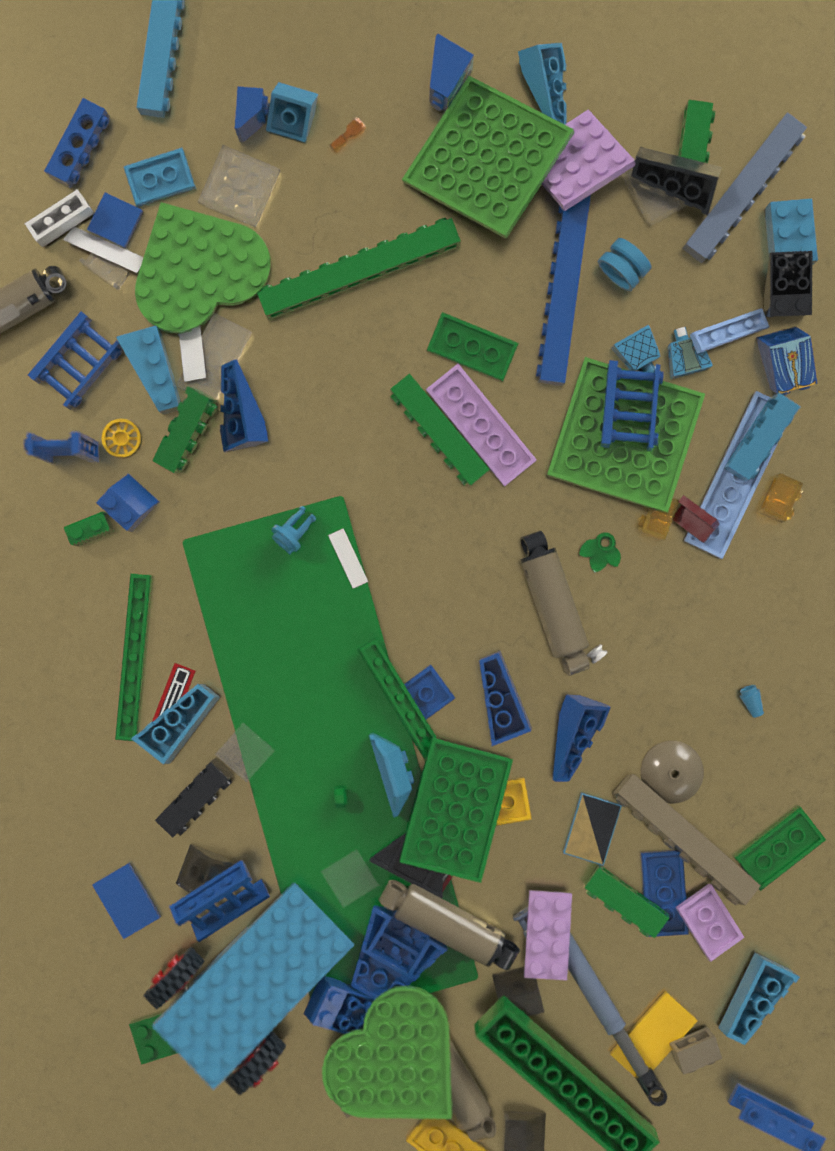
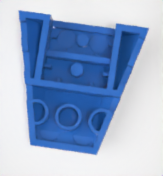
(392, 954)

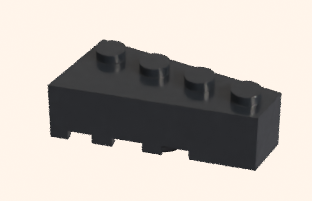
(678, 177)
(194, 797)

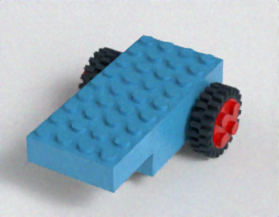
(229, 1009)

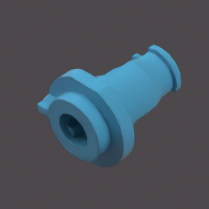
(287, 536)

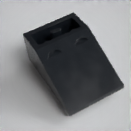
(789, 284)

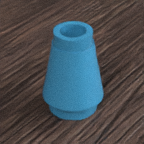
(752, 699)

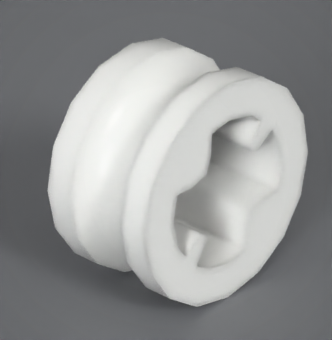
(596, 654)

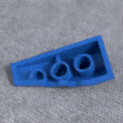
(242, 421)
(576, 727)

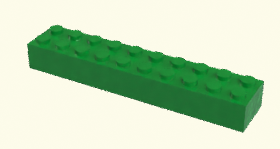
(563, 1079)

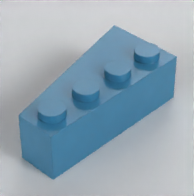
(150, 360)
(761, 437)
(176, 725)
(756, 997)

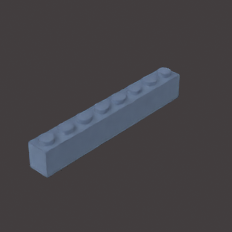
(743, 189)

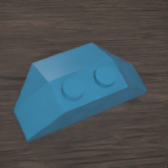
(393, 771)

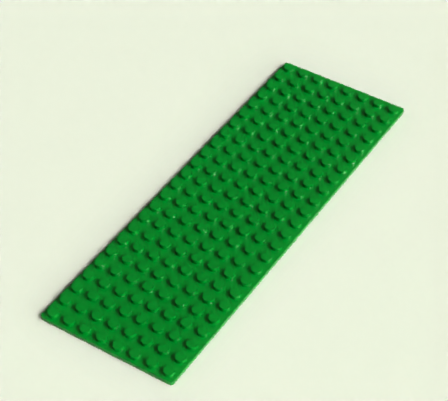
(293, 674)

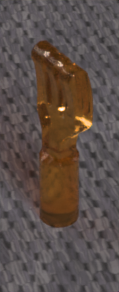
(352, 130)

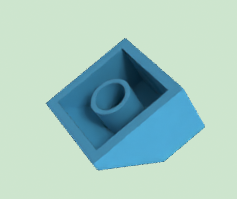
(291, 111)

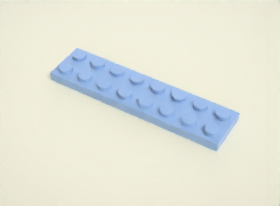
(728, 494)

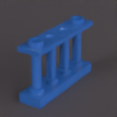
(55, 357)
(613, 394)
(78, 445)
(212, 892)
(775, 1119)

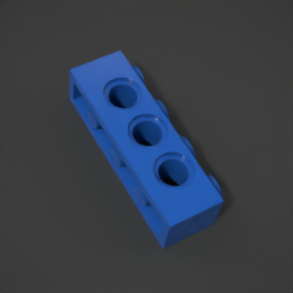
(86, 113)

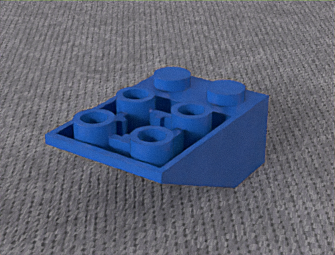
(337, 1006)

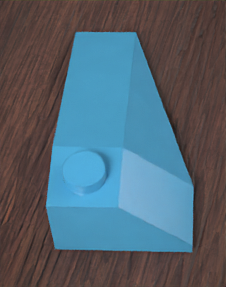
(543, 71)

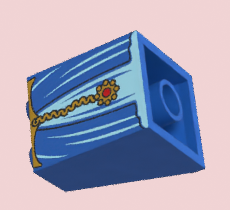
(449, 72)
(788, 360)

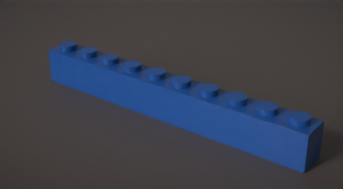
(563, 293)

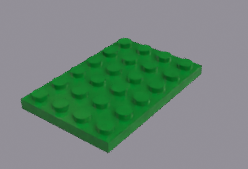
(456, 810)

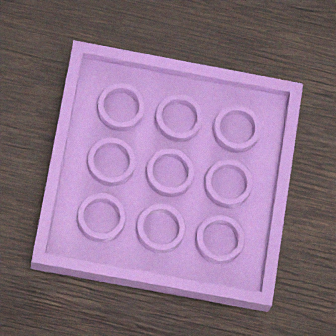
(586, 162)

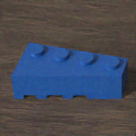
(504, 708)

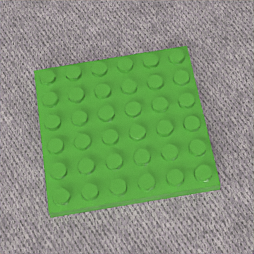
(488, 156)
(625, 467)

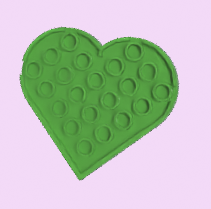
(195, 266)
(396, 1061)

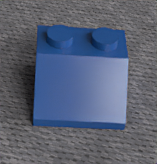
(251, 111)
(127, 502)

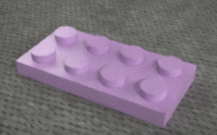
(547, 935)

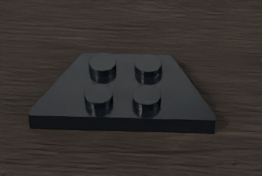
(389, 858)

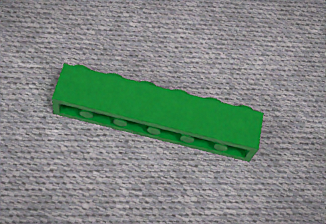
(439, 430)

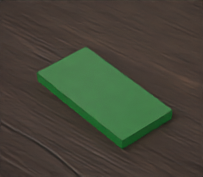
(472, 347)
(780, 847)

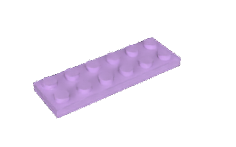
(481, 425)

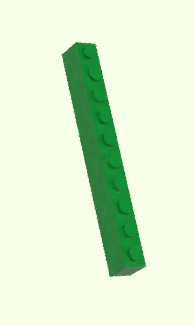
(359, 268)

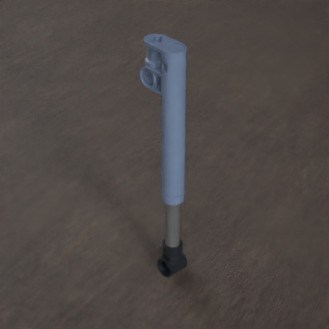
(607, 1015)

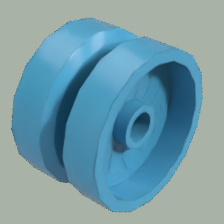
(624, 264)

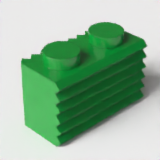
(89, 529)

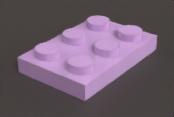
(709, 922)

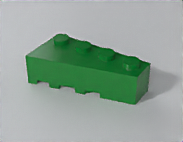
(185, 430)

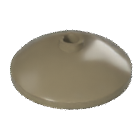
(660, 763)

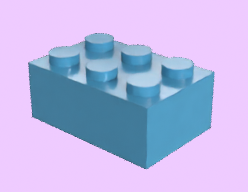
(791, 226)

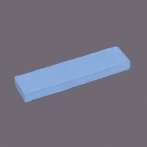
(729, 330)

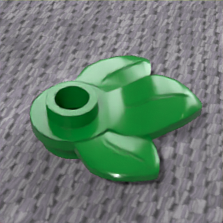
(600, 555)

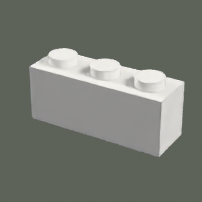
(59, 218)

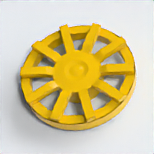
(121, 438)

